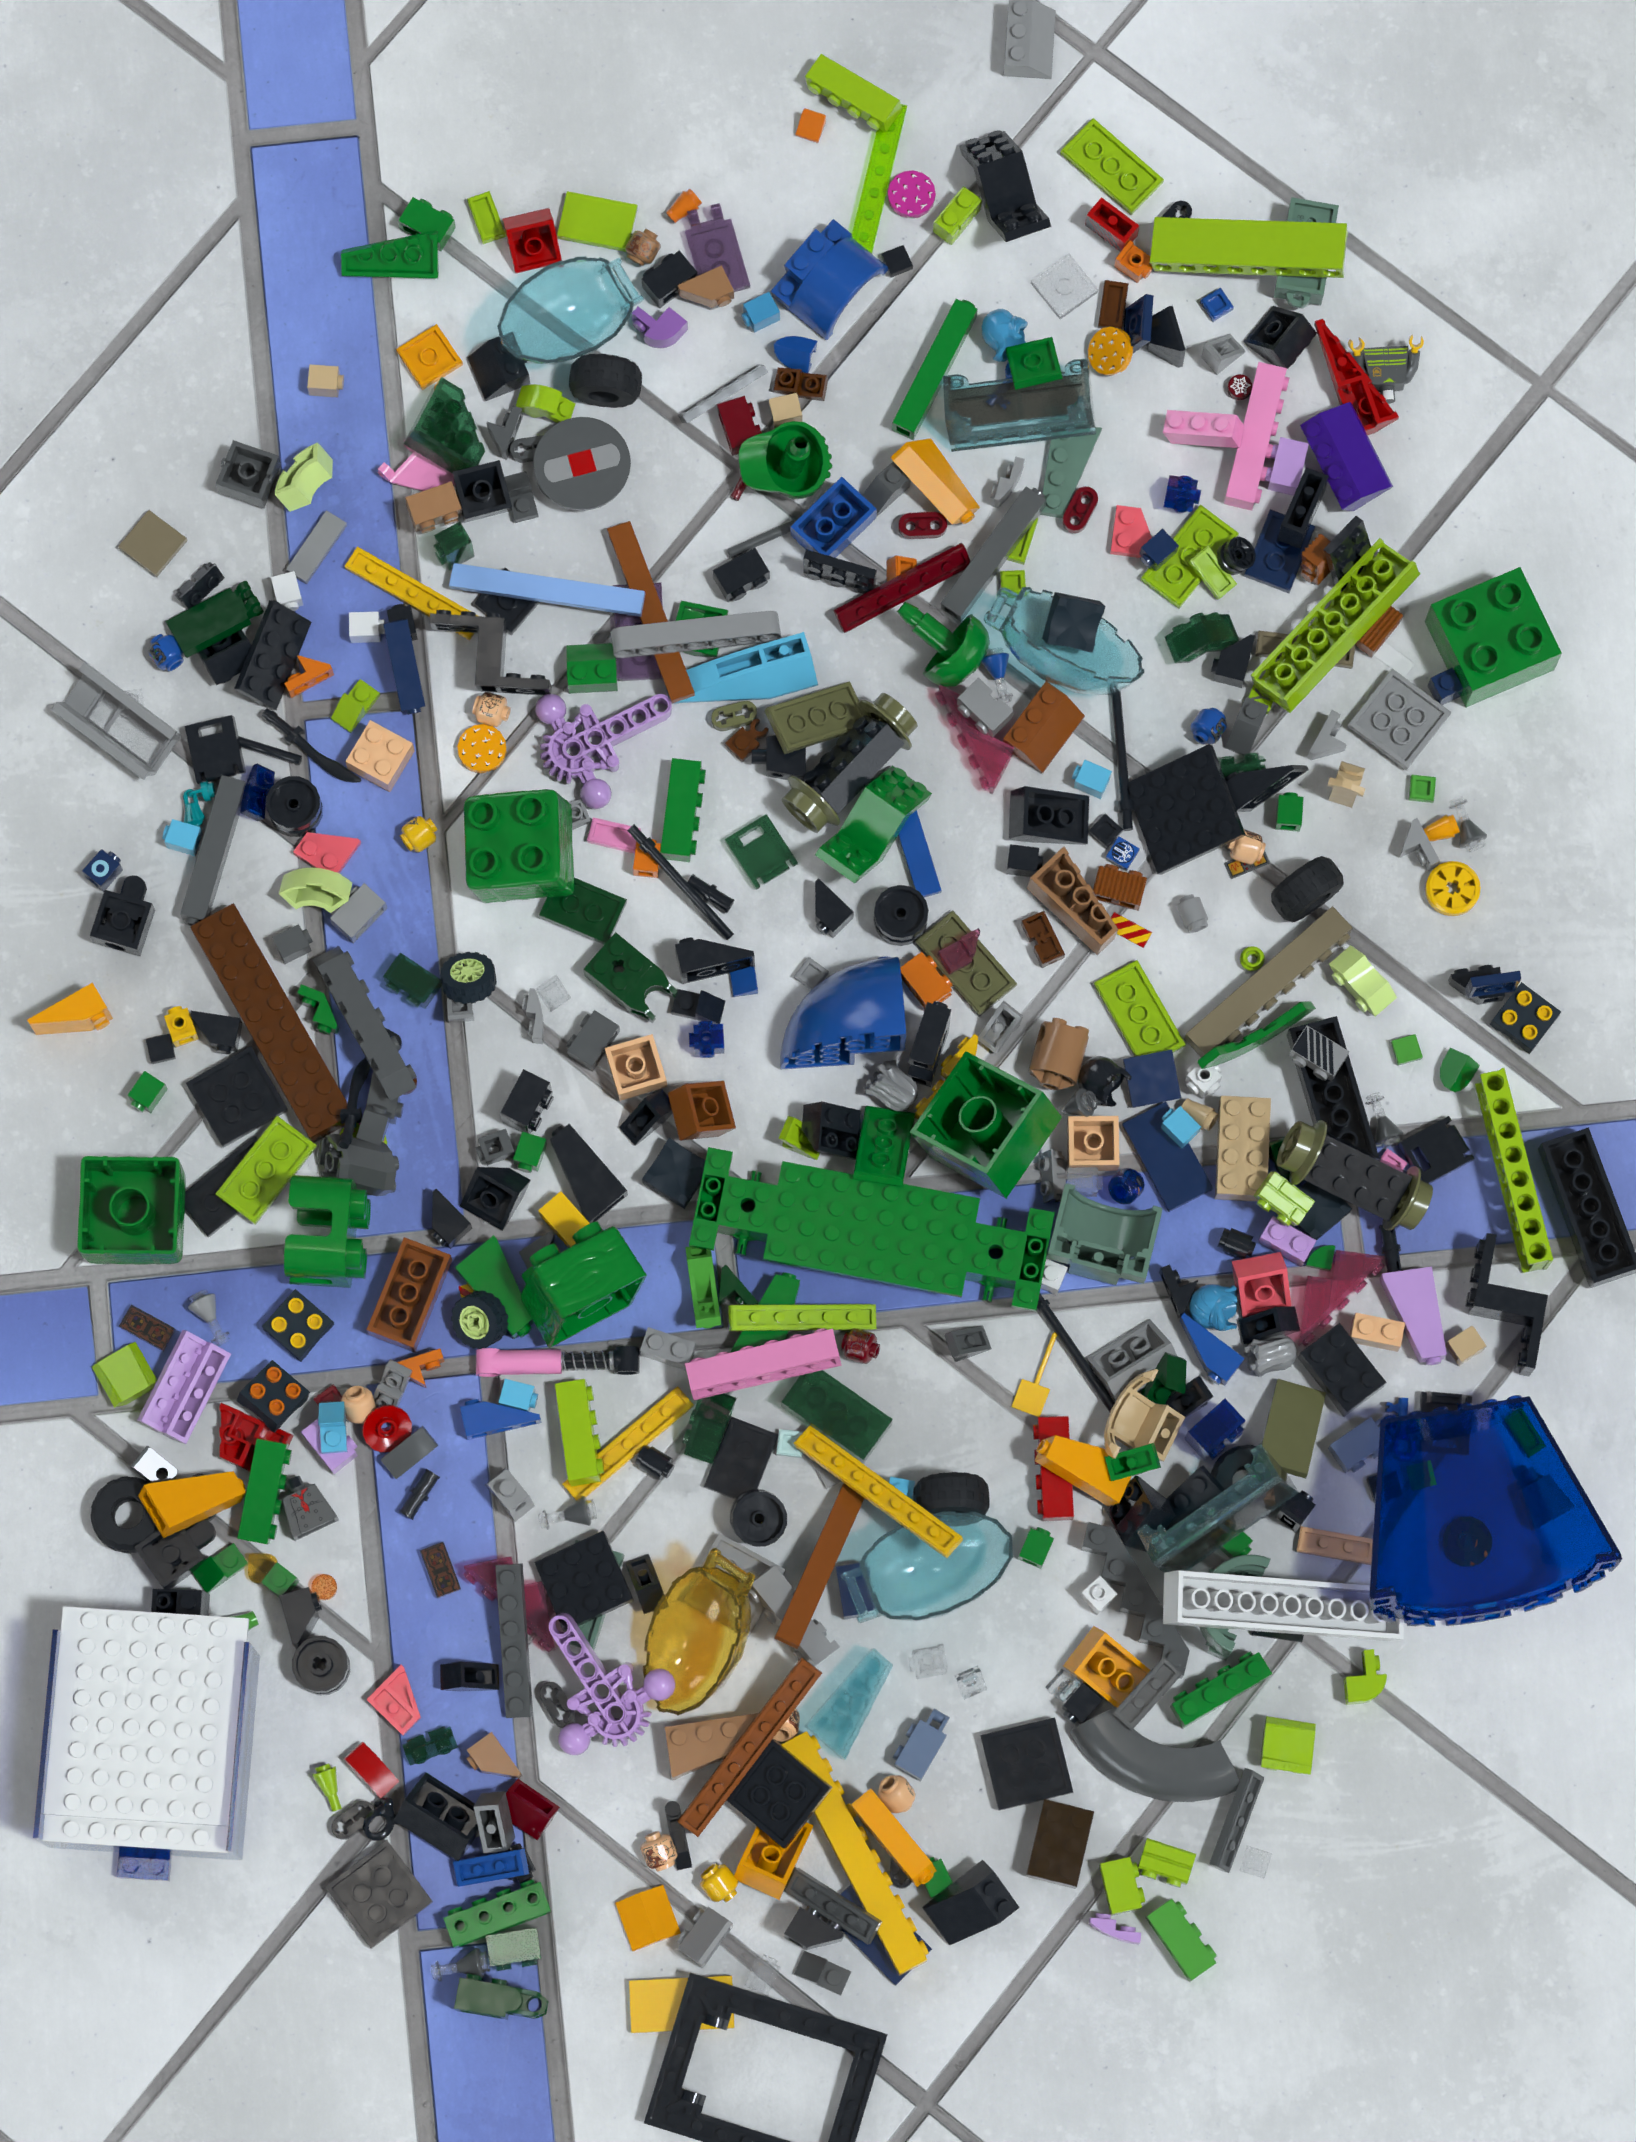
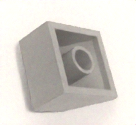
(705, 1936)

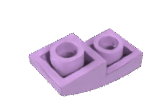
(1107, 1926)

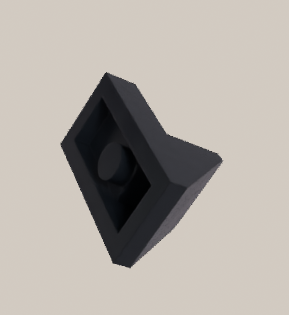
(698, 1006)
(1178, 1295)
(1192, 1400)

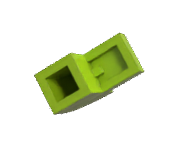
(544, 401)
(1366, 1687)

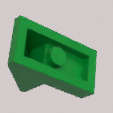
(1133, 1462)
(220, 1568)

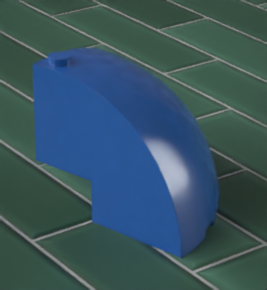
(848, 1016)

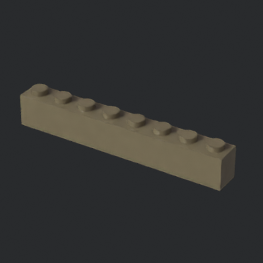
(1269, 982)

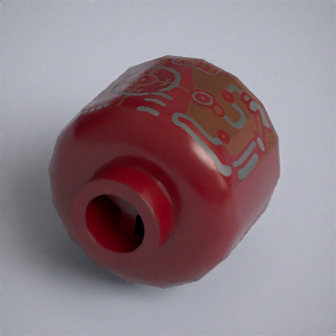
(860, 1346)

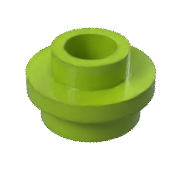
(1252, 951)

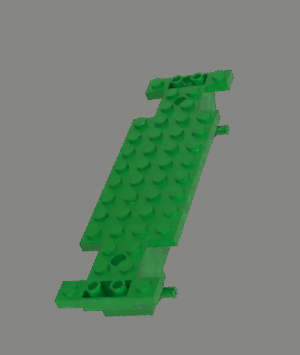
(871, 1230)

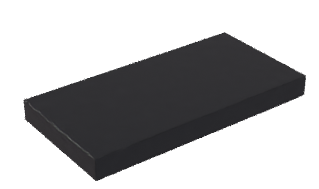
(201, 1198)

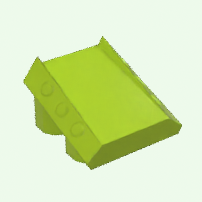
(125, 1375)
(1288, 1745)

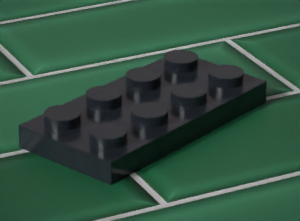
(272, 655)

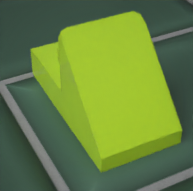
(355, 705)
(795, 1139)

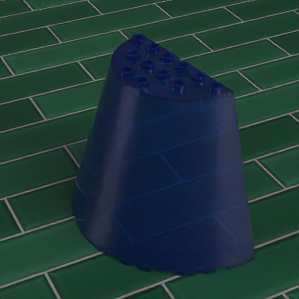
(1486, 1479)

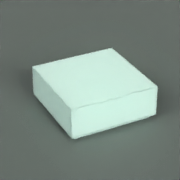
(786, 1443)

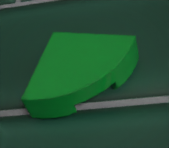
(1321, 1258)

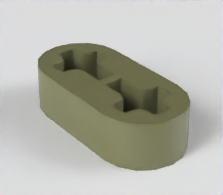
(733, 710)

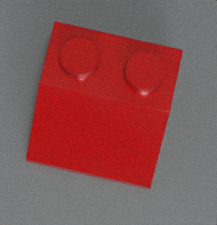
(532, 240)

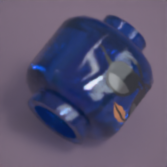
(1126, 1186)

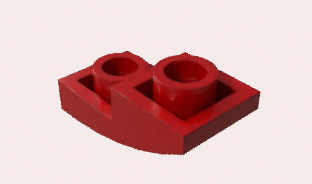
(371, 1770)

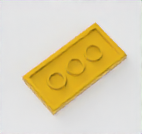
(657, 2002)

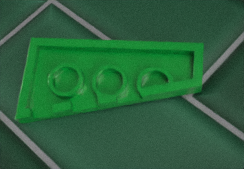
(400, 257)

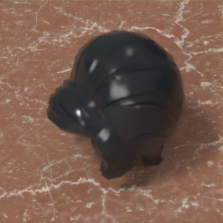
(1102, 1077)

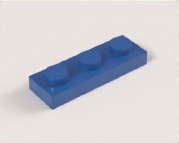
(491, 1867)

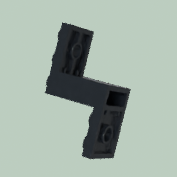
(1004, 185)
(490, 653)
(1506, 1304)

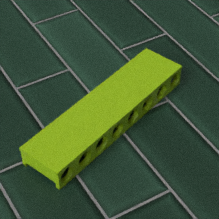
(1249, 246)
(1336, 627)
(1513, 1171)

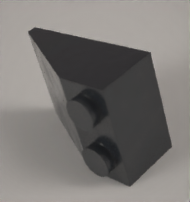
(1256, 786)
(1048, 816)
(708, 959)
(970, 1904)

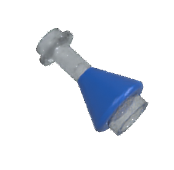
(996, 664)

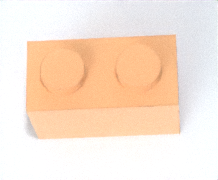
(1377, 1332)

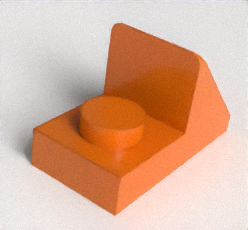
(313, 674)
(429, 1360)

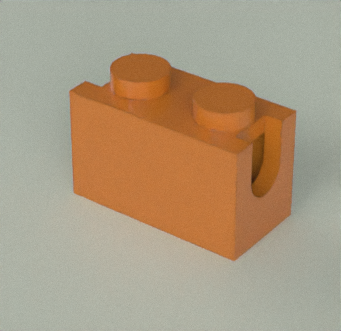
(925, 981)

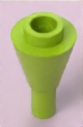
(327, 1781)

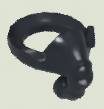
(384, 1809)

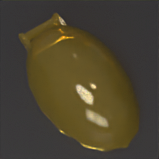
(700, 1631)

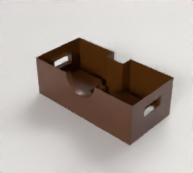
(1044, 937)

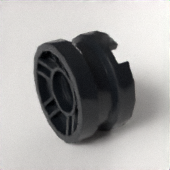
(1236, 555)

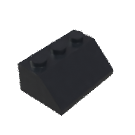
(439, 1816)

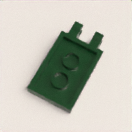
(214, 619)

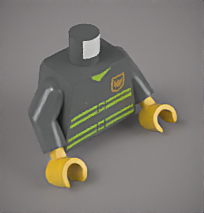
(1388, 366)

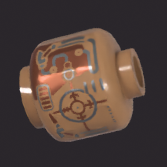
(642, 247)

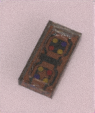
(147, 1327)
(440, 1570)

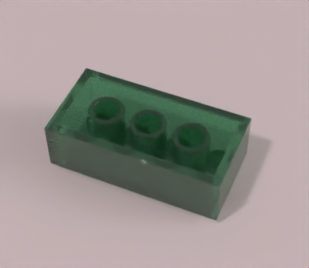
(837, 1413)

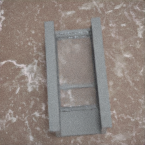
(117, 723)

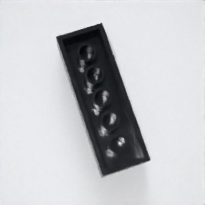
(1335, 1101)
(1589, 1207)

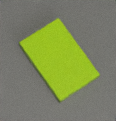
(597, 221)

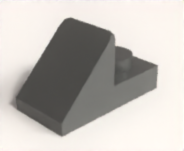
(506, 435)
(521, 497)
(967, 1342)
(822, 1972)

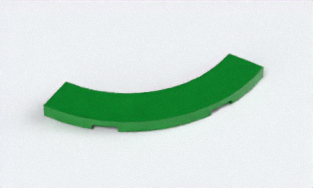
(1232, 1050)

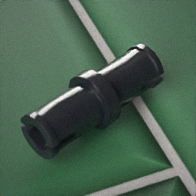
(710, 893)
(1390, 1250)
(419, 1494)

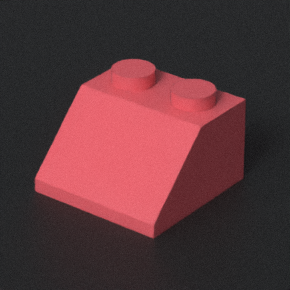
(1261, 1283)

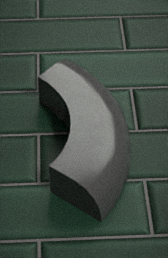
(1154, 1768)

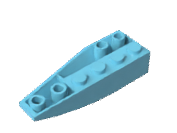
(755, 672)

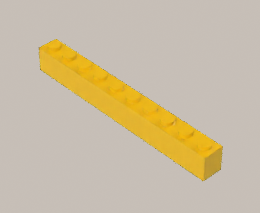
(861, 1862)

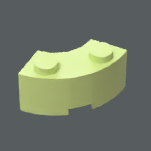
(304, 477)
(315, 888)
(1362, 981)

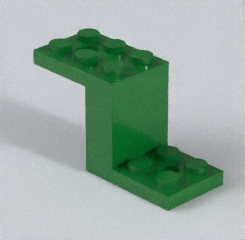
(873, 824)

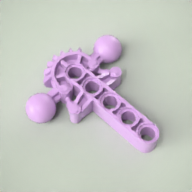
(594, 792)
(657, 1685)

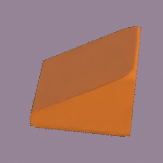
(811, 125)
(898, 565)

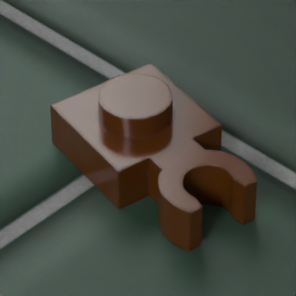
(744, 741)

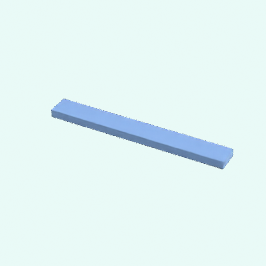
(547, 589)

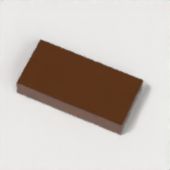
(1113, 304)

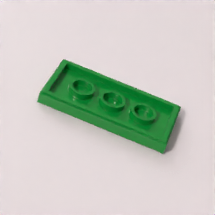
(883, 1146)

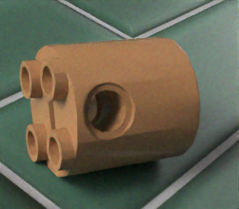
(1058, 1054)

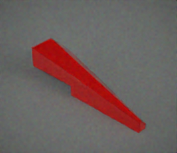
(1353, 383)

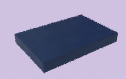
(1276, 561)

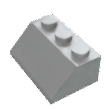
(1029, 40)
(1129, 1357)

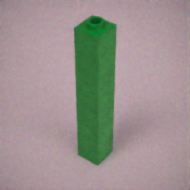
(935, 366)

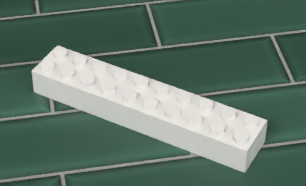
(1273, 1606)

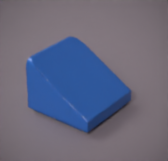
(744, 982)

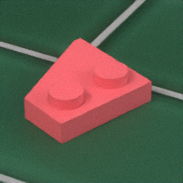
(1129, 532)
(326, 851)
(396, 1701)

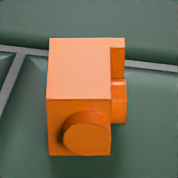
(1128, 267)

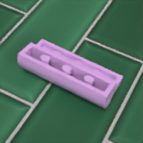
(184, 1387)

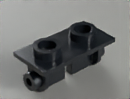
(206, 580)

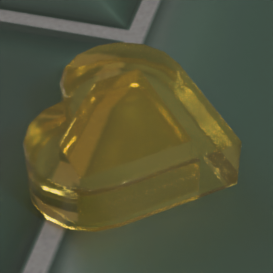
(259, 1566)

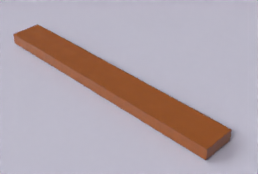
(639, 578)
(819, 1567)
(749, 1746)

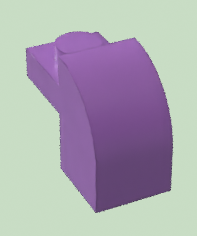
(664, 331)

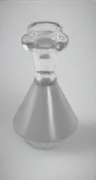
(204, 1306)

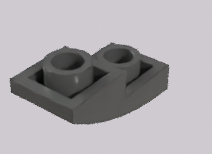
(409, 1452)

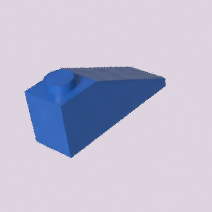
(1215, 1356)
(489, 1418)

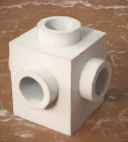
(1203, 1086)

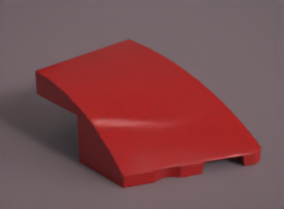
(240, 1434)

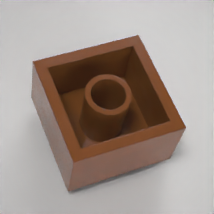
(701, 1110)

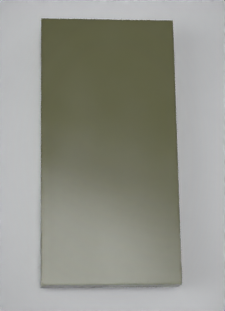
(814, 717)
(981, 981)
(1293, 1426)

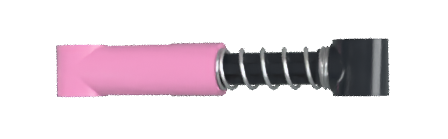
(497, 1362)

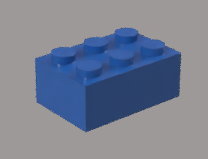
(834, 520)

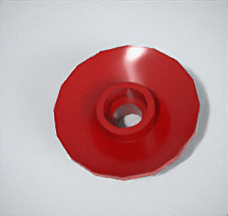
(386, 1438)

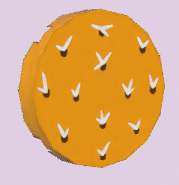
(1110, 351)
(482, 748)

